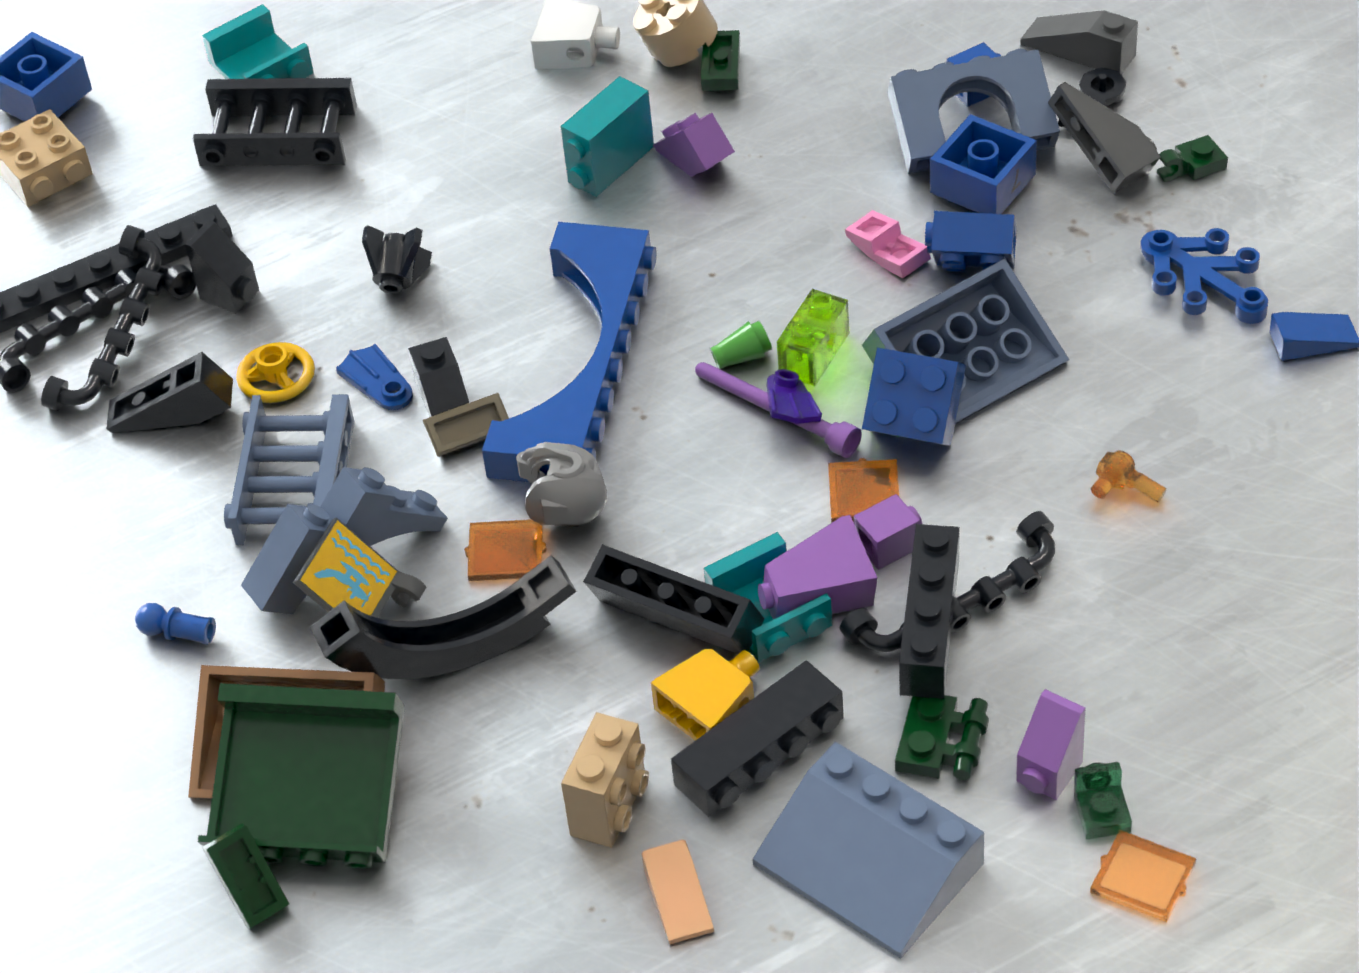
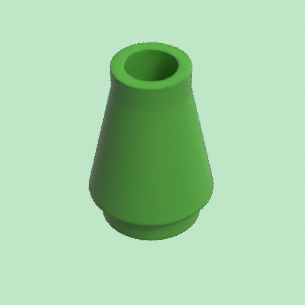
(743, 345)

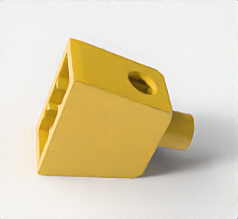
(704, 690)

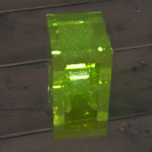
(814, 336)

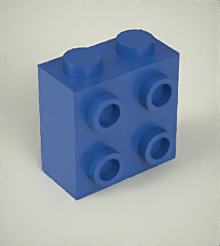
(971, 239)

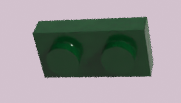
(721, 62)

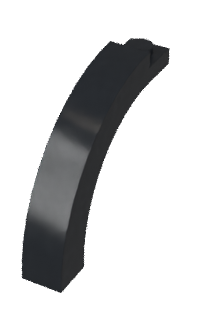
(445, 642)

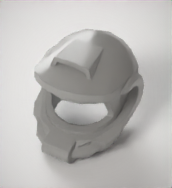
(570, 492)

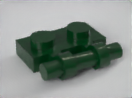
(927, 734)

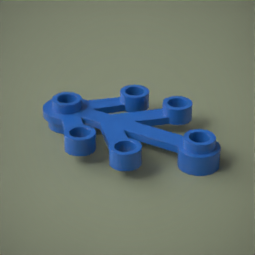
(1163, 247)

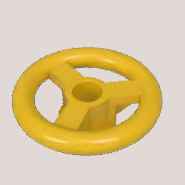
(272, 366)

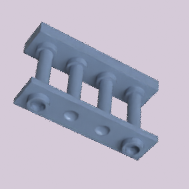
(330, 454)

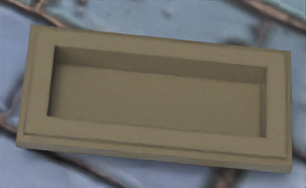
(464, 424)

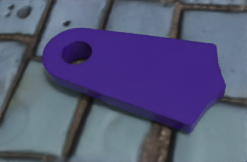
(790, 398)

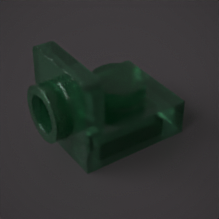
(1101, 800)

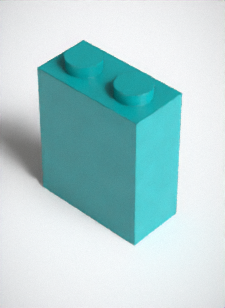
(607, 136)

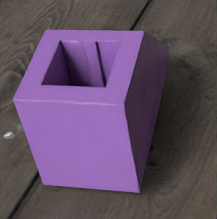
(694, 144)

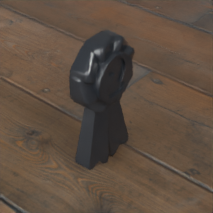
(1102, 85)

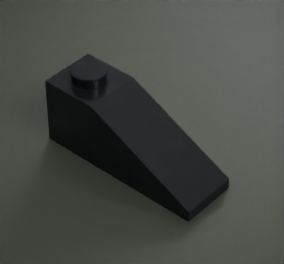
(173, 398)

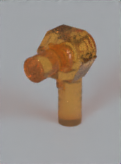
(1119, 471)

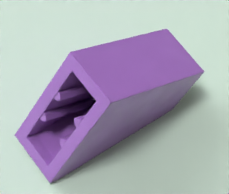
(824, 563)

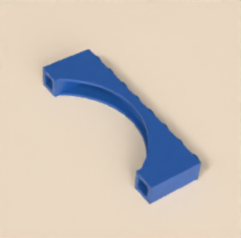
(611, 272)

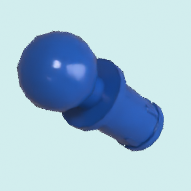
(153, 620)

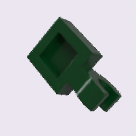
(1195, 157)

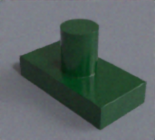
(245, 875)

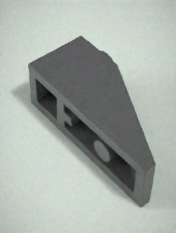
(1086, 38)
(1107, 139)

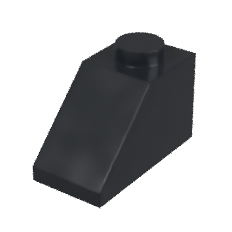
(221, 269)
(437, 376)

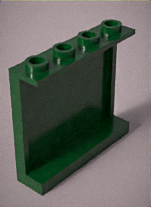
(307, 772)

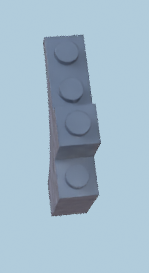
(357, 500)

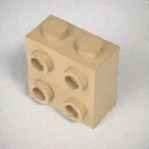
(41, 158)
(604, 780)

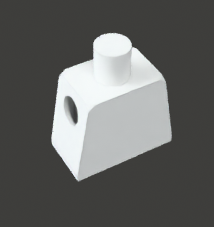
(570, 35)

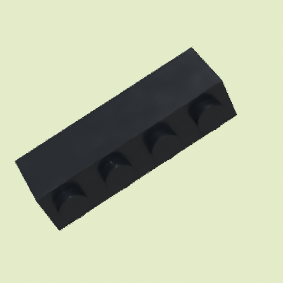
(673, 599)
(929, 611)
(757, 738)

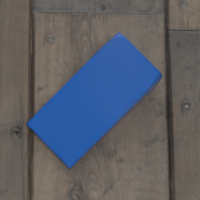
(1311, 334)

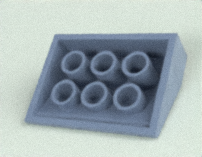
(981, 324)
(870, 849)

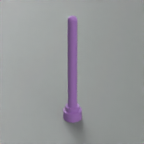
(841, 437)

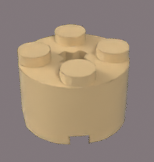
(674, 29)

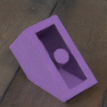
(1051, 745)

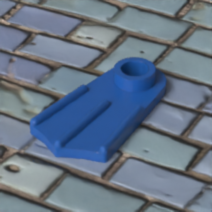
(376, 377)

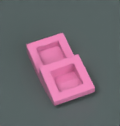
(883, 243)

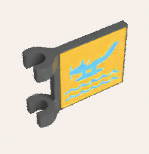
(353, 571)

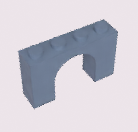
(1011, 79)

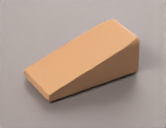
(677, 891)

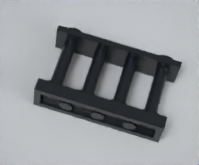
(275, 98)

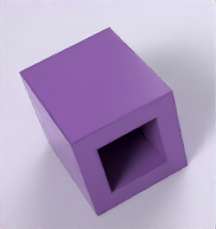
(887, 530)

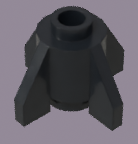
(395, 258)

